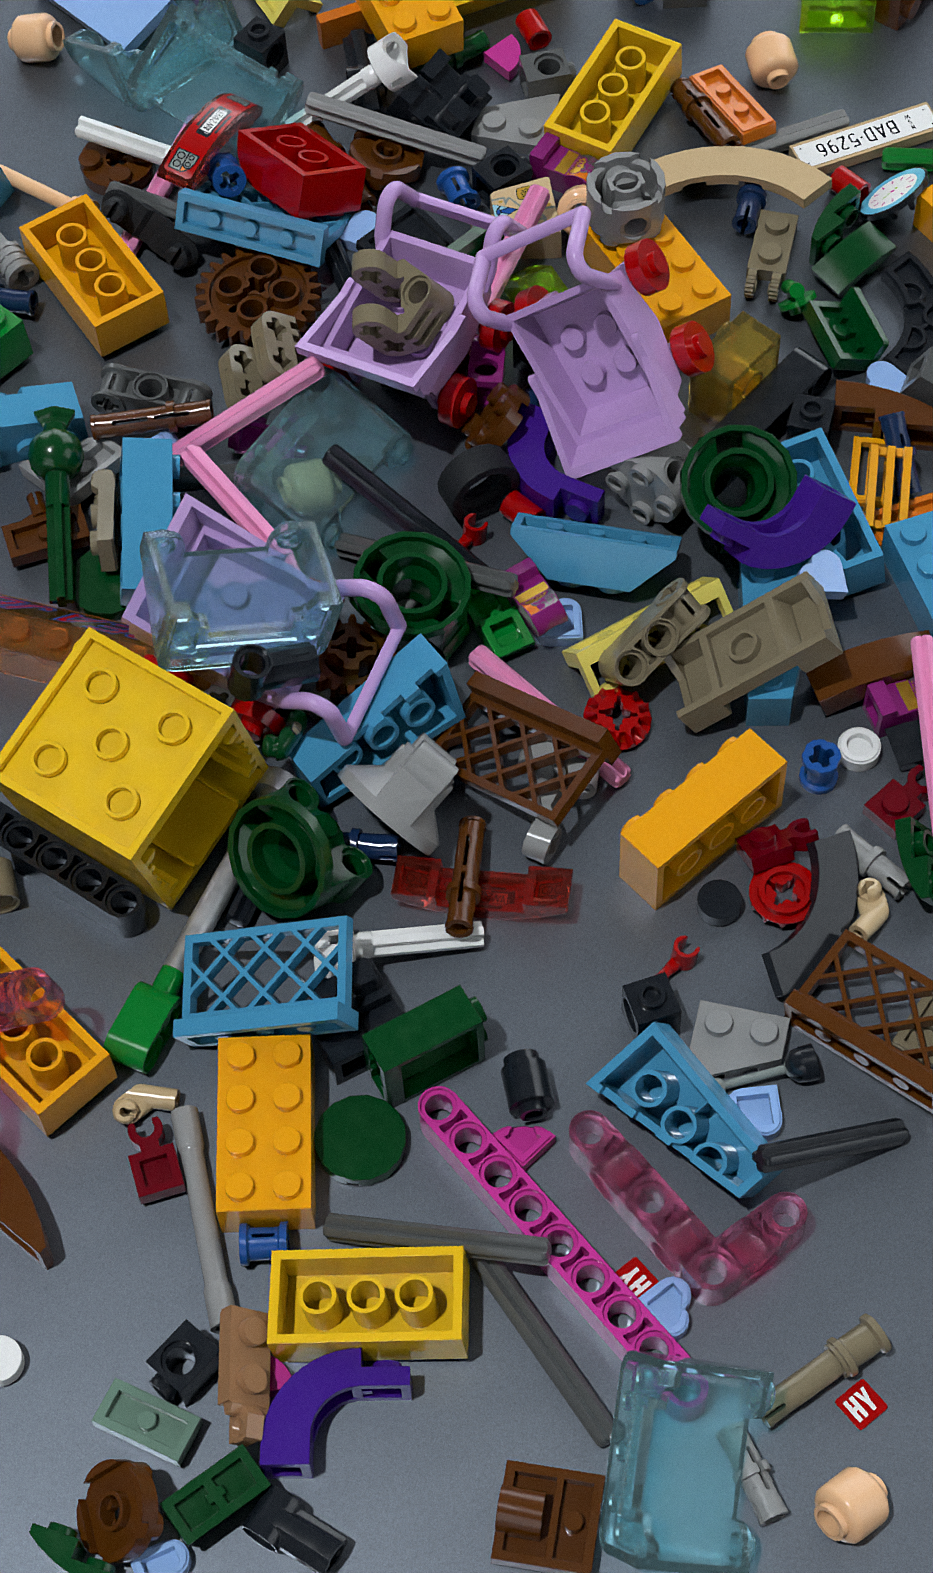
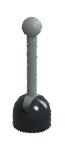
(799, 1065)

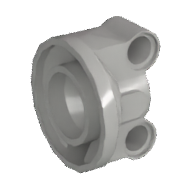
(406, 789)

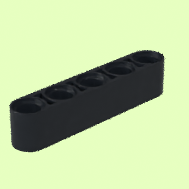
(772, 399)
(74, 877)

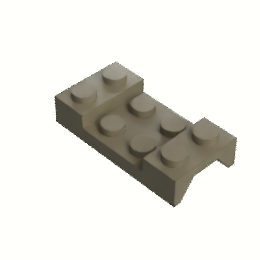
(752, 647)

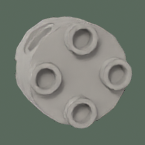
(625, 198)
(651, 483)

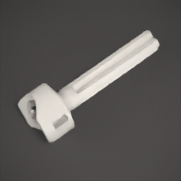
(387, 66)
(124, 142)
(400, 942)

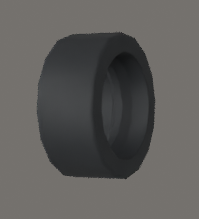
(469, 469)

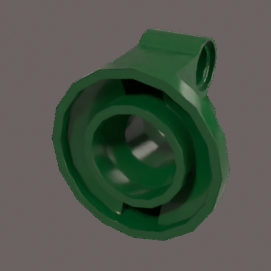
(740, 452)
(424, 571)
(292, 853)

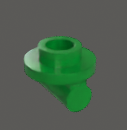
(796, 296)

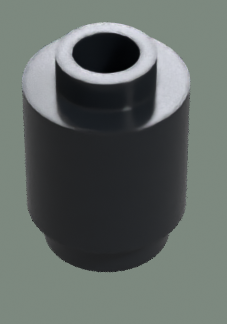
(527, 1085)

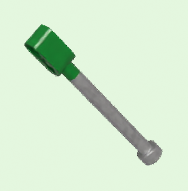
(150, 1009)

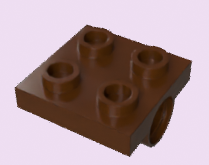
(547, 1518)

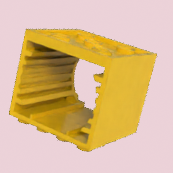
(131, 766)

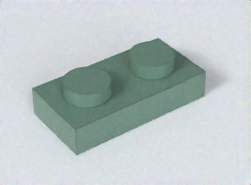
(147, 1422)

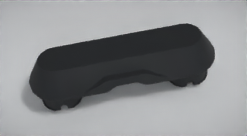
(150, 227)

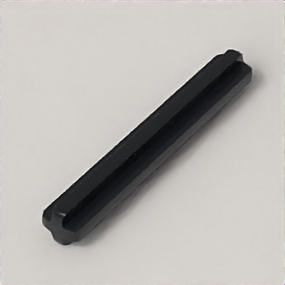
(829, 1145)

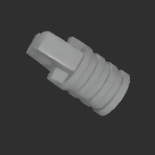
(16, 266)

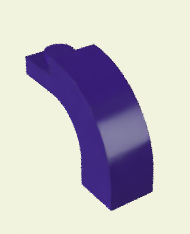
(540, 481)
(790, 536)
(315, 1394)

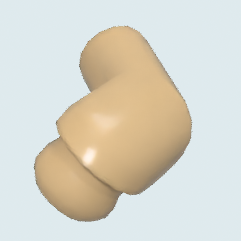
(871, 907)
(143, 1099)

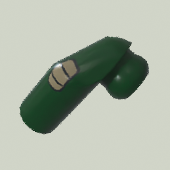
(291, 733)

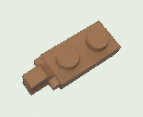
(244, 1372)

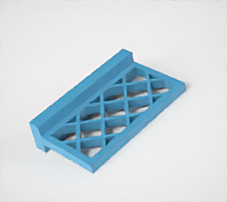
(257, 224)
(277, 1018)

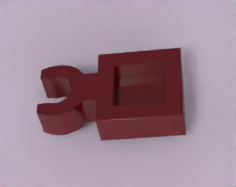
(897, 802)
(771, 847)
(155, 1166)

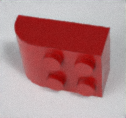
(301, 170)

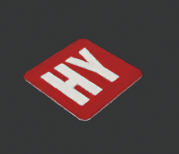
(636, 1276)
(861, 1404)

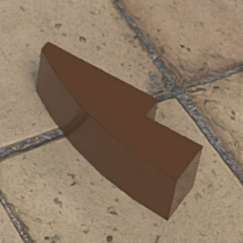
(861, 405)
(847, 675)
(20, 1217)

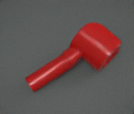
(471, 535)
(678, 959)

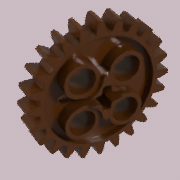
(249, 286)

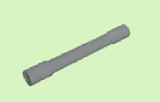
(190, 1146)

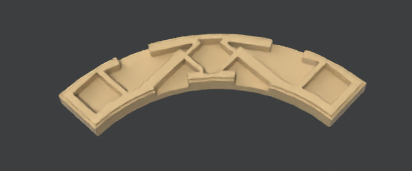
(747, 164)

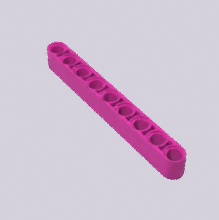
(525, 1194)

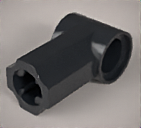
(274, 669)
(283, 1525)

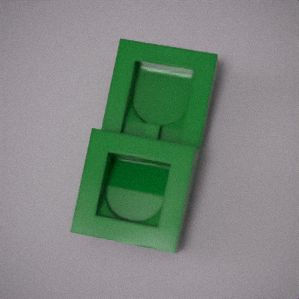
(498, 623)

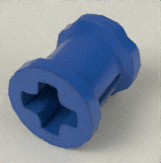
(223, 184)
(460, 191)
(819, 767)
(259, 1242)

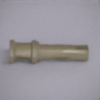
(839, 1359)

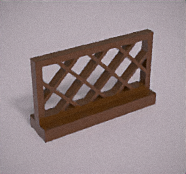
(546, 723)
(860, 1044)

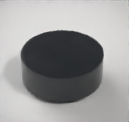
(719, 902)

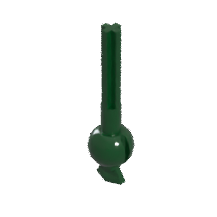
(57, 458)

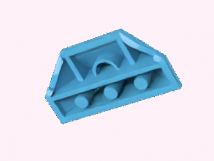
(593, 553)

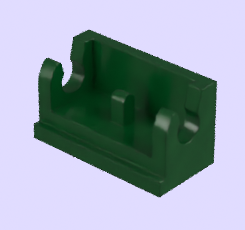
(214, 1495)

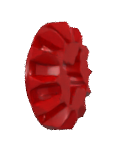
(633, 729)
(779, 878)

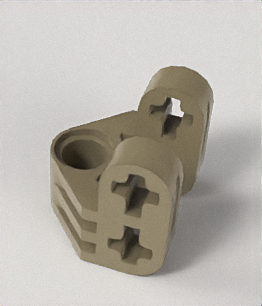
(393, 281)
(273, 353)

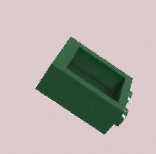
(425, 1046)

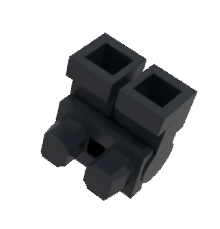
(441, 97)
(375, 1005)

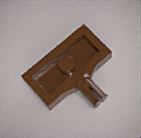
(28, 537)

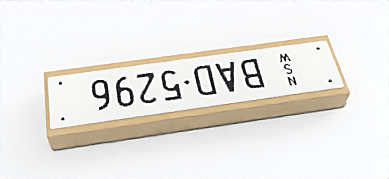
(866, 139)

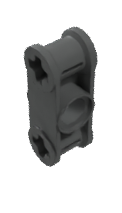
(144, 389)

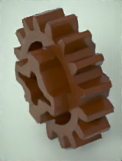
(349, 657)

